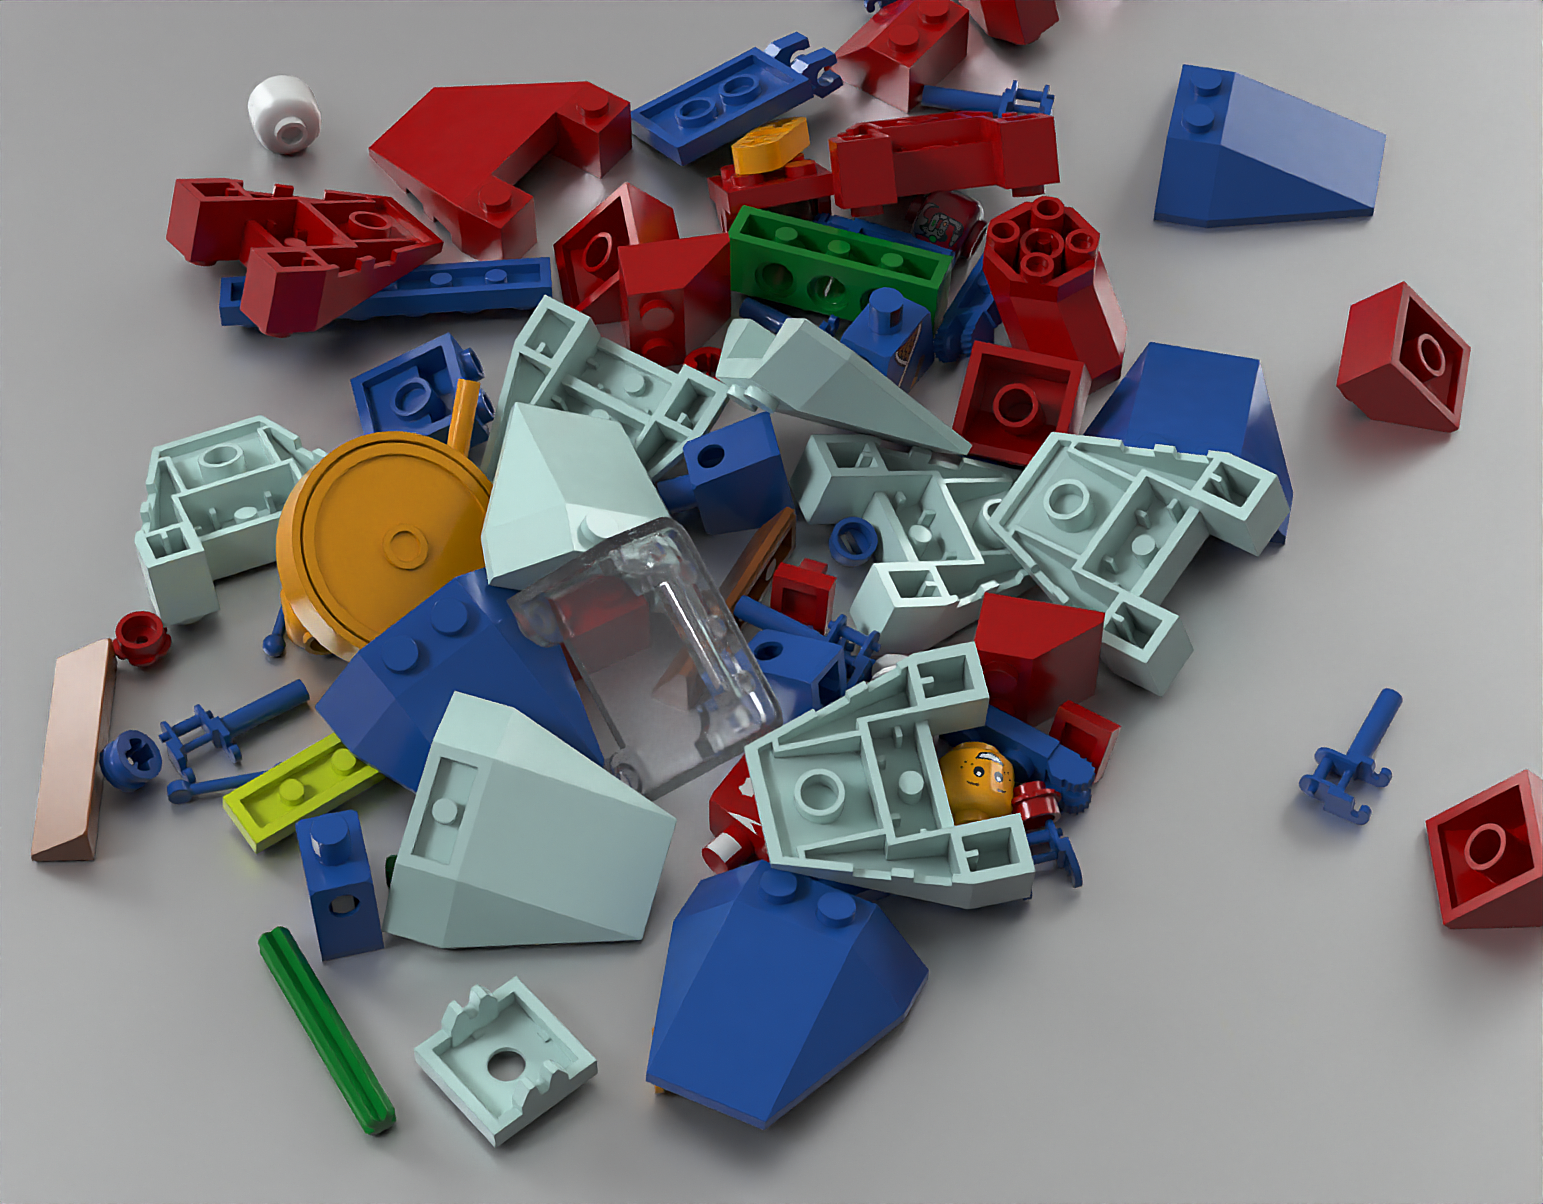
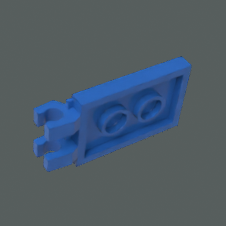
(734, 98)

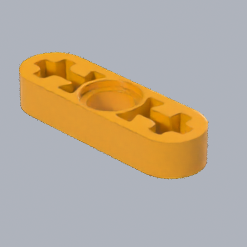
(770, 145)

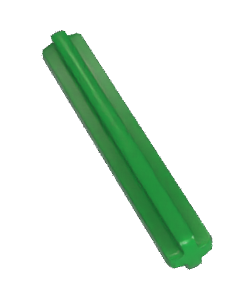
(327, 1031)

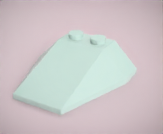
(573, 369)
(825, 382)
(559, 492)

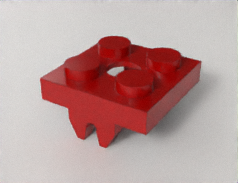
(794, 182)

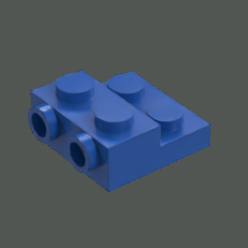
(419, 392)

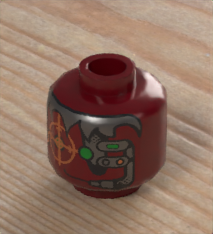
(948, 221)

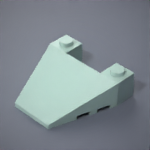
(214, 511)
(1120, 526)
(930, 532)
(863, 795)

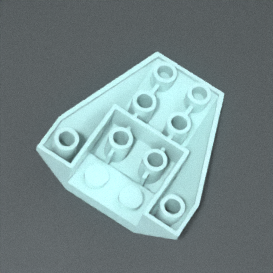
(522, 841)

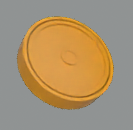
(378, 534)

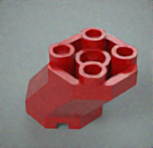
(1055, 287)

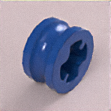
(117, 768)

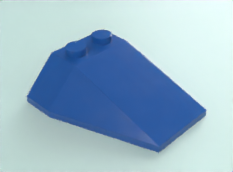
(1261, 156)
(1198, 406)
(458, 641)
(775, 991)

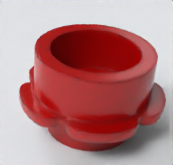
(138, 628)
(1036, 804)

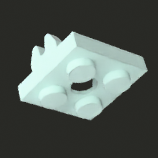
(497, 1023)

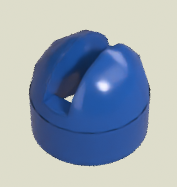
(860, 537)

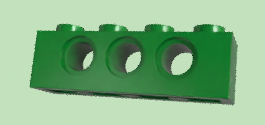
(830, 267)

